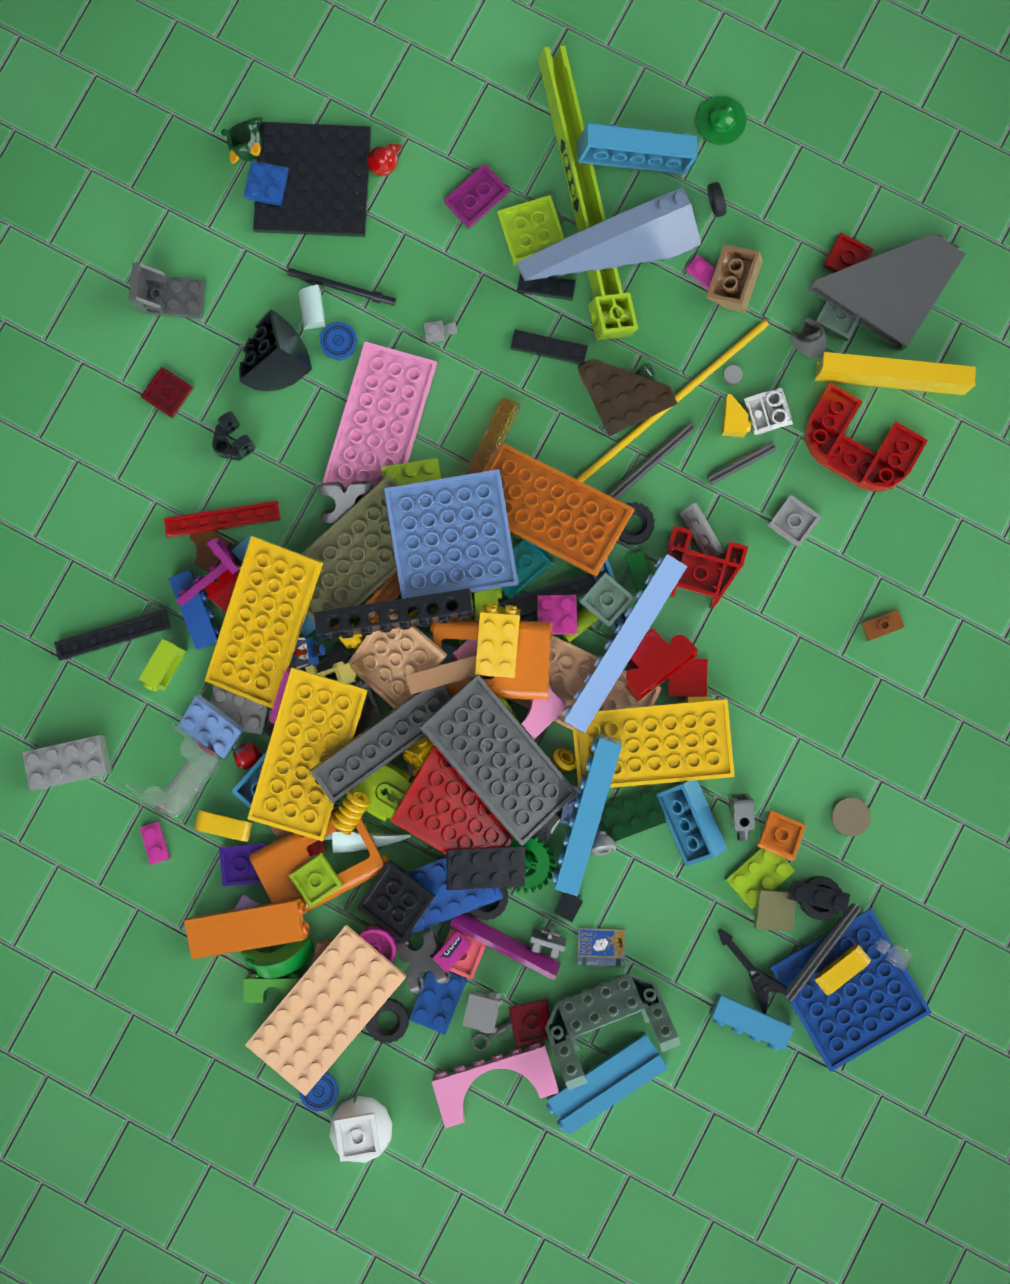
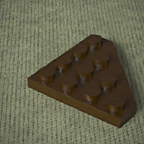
(623, 396)

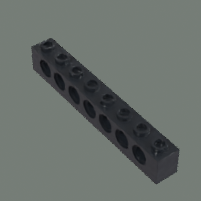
(325, 619)

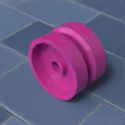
(380, 938)

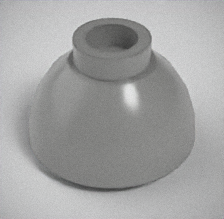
(603, 844)

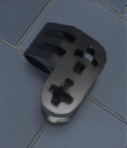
(243, 446)

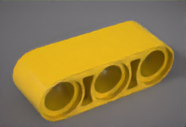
(223, 825)
(842, 969)

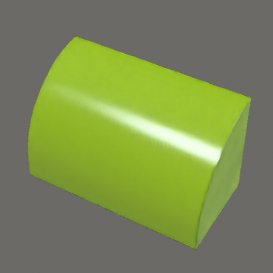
(584, 620)

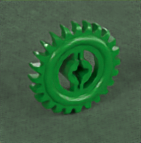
(542, 866)

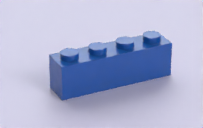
(195, 612)

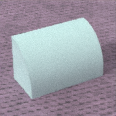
(311, 307)

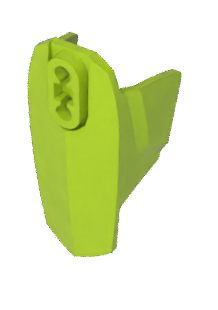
(388, 777)

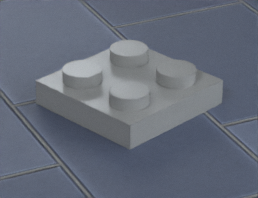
(794, 521)

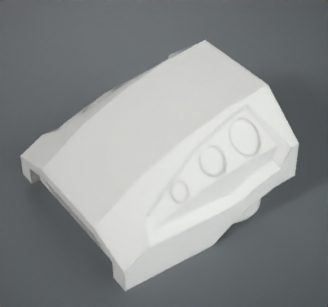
(768, 411)

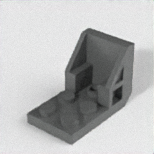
(161, 295)

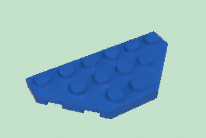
(452, 902)

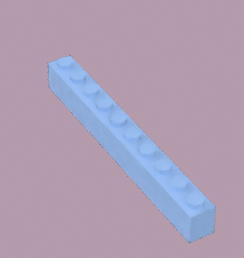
(624, 645)

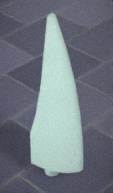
(354, 842)

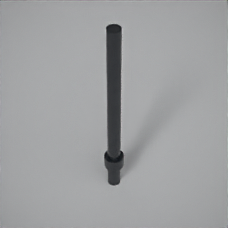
(376, 296)

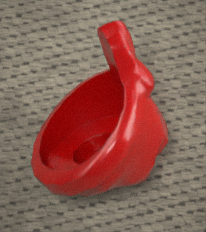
(384, 159)

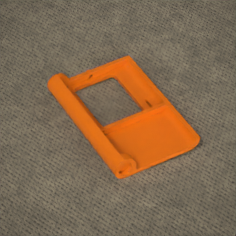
(532, 658)
(290, 852)

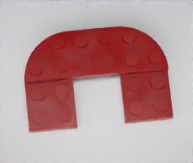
(850, 459)

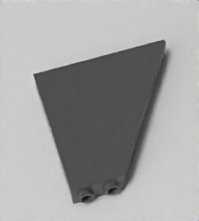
(894, 288)

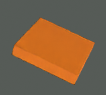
(781, 835)

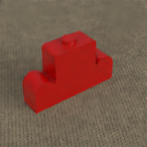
(656, 662)

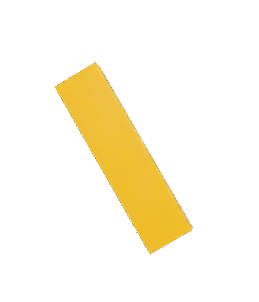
(895, 373)

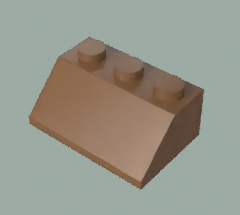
(735, 277)

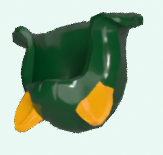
(244, 140)

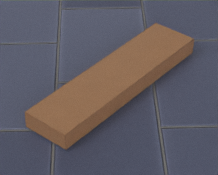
(441, 674)

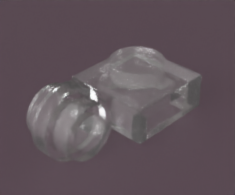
(897, 955)

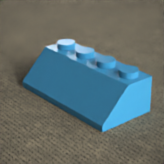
(691, 822)

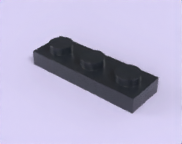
(548, 287)
(818, 896)

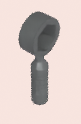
(501, 1029)

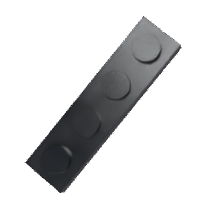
(549, 347)

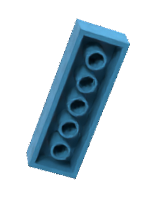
(636, 148)

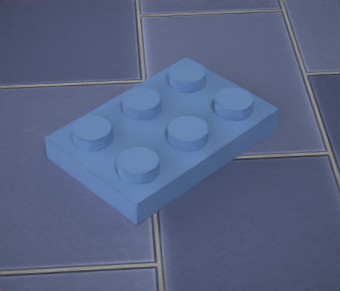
(211, 726)

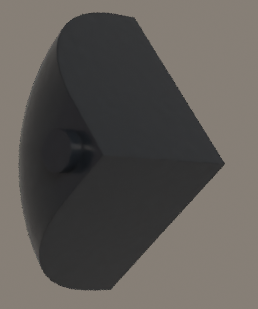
(274, 355)

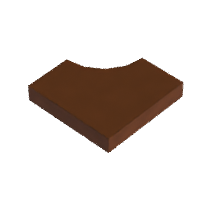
(205, 557)

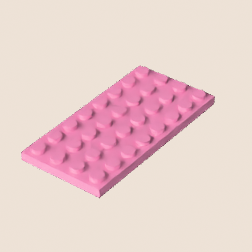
(380, 415)

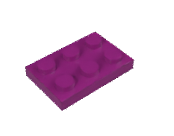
(476, 196)

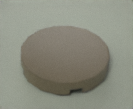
(850, 816)

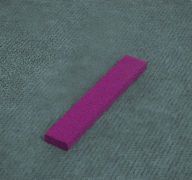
(506, 945)

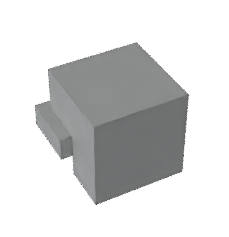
(482, 1011)

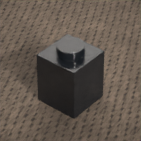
(568, 906)

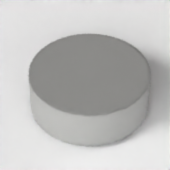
(732, 375)

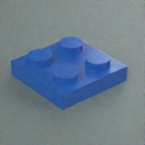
(266, 183)

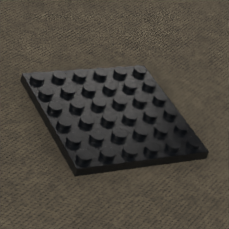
(324, 182)

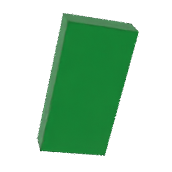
(638, 569)

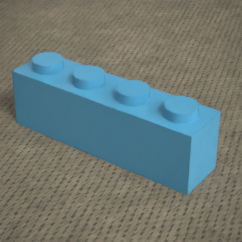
(751, 1021)

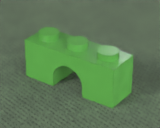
(256, 987)

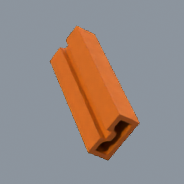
(246, 928)

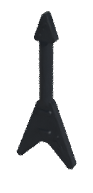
(760, 980)

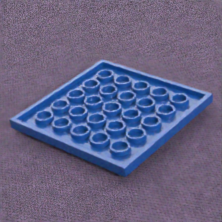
(865, 1008)

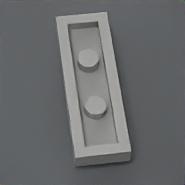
(701, 530)

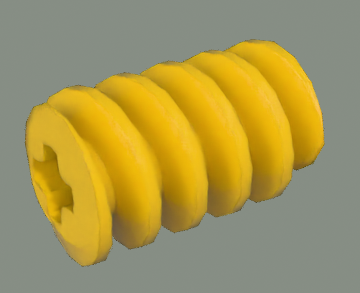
(350, 811)

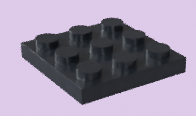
(396, 901)

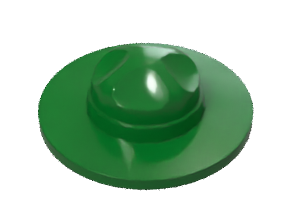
(721, 120)

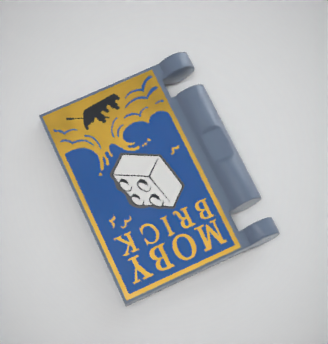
(601, 946)

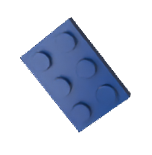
(438, 1002)

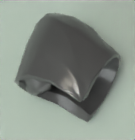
(811, 340)

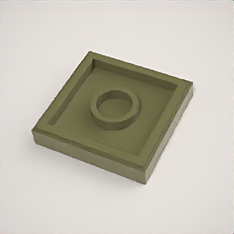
(774, 910)

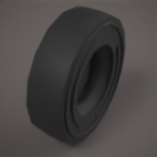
(716, 199)

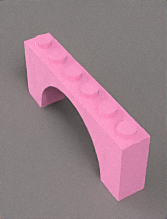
(540, 712)
(530, 1062)

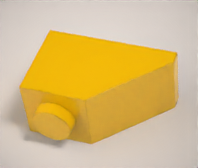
(734, 419)

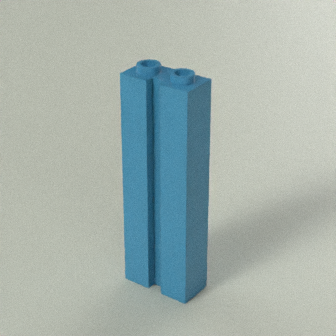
(607, 1083)

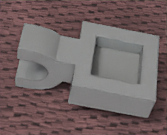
(436, 331)

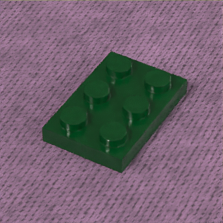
(632, 814)

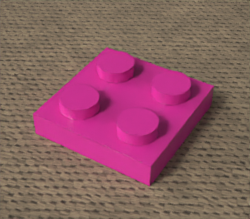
(560, 611)

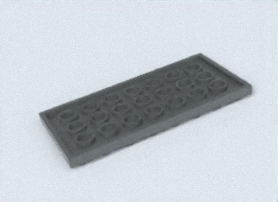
(498, 760)

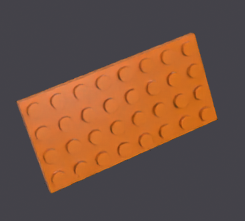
(559, 511)

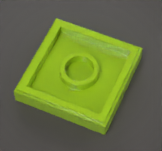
(315, 880)

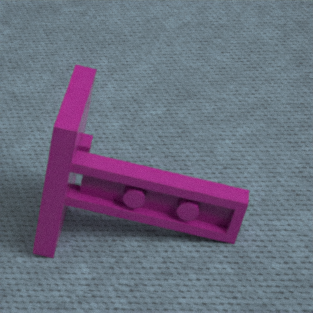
(229, 562)

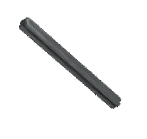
(651, 461)
(821, 952)

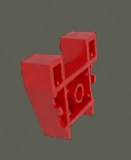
(704, 572)

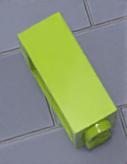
(162, 666)

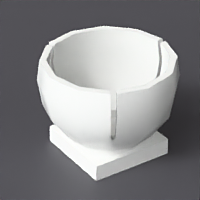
(360, 1129)

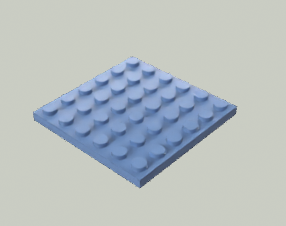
(451, 535)

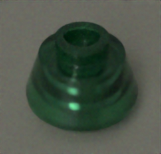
(647, 371)

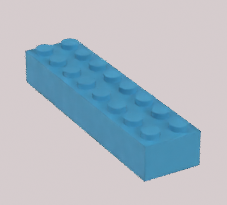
(588, 814)

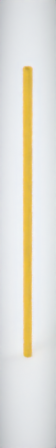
(682, 393)

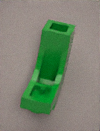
(280, 962)

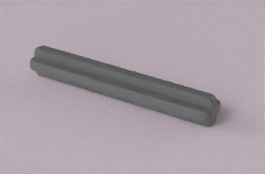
(741, 463)

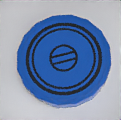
(338, 341)
(322, 1094)

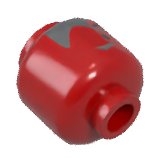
(247, 755)

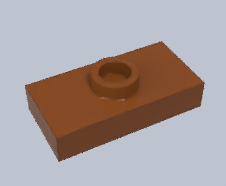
(882, 625)

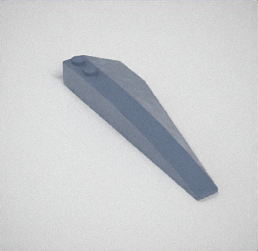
(642, 234)

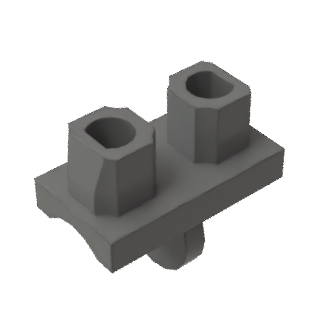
(550, 939)

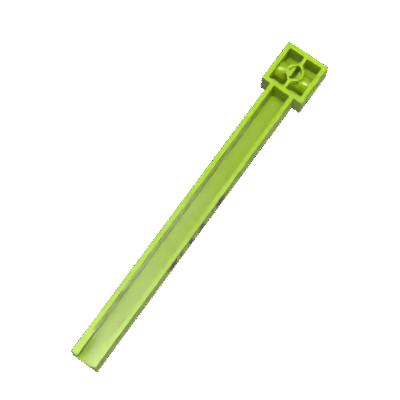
(610, 309)

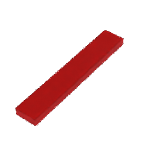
(222, 519)

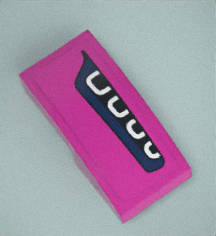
(452, 951)

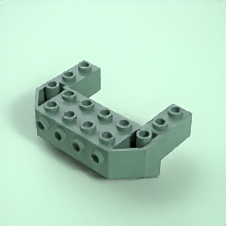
(601, 1007)

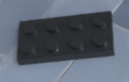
(485, 867)

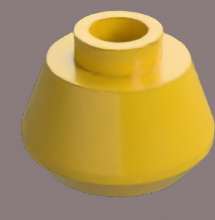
(564, 760)

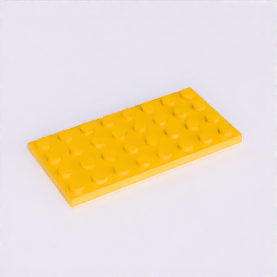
(263, 621)
(311, 725)
(663, 742)

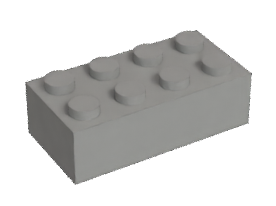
(67, 762)

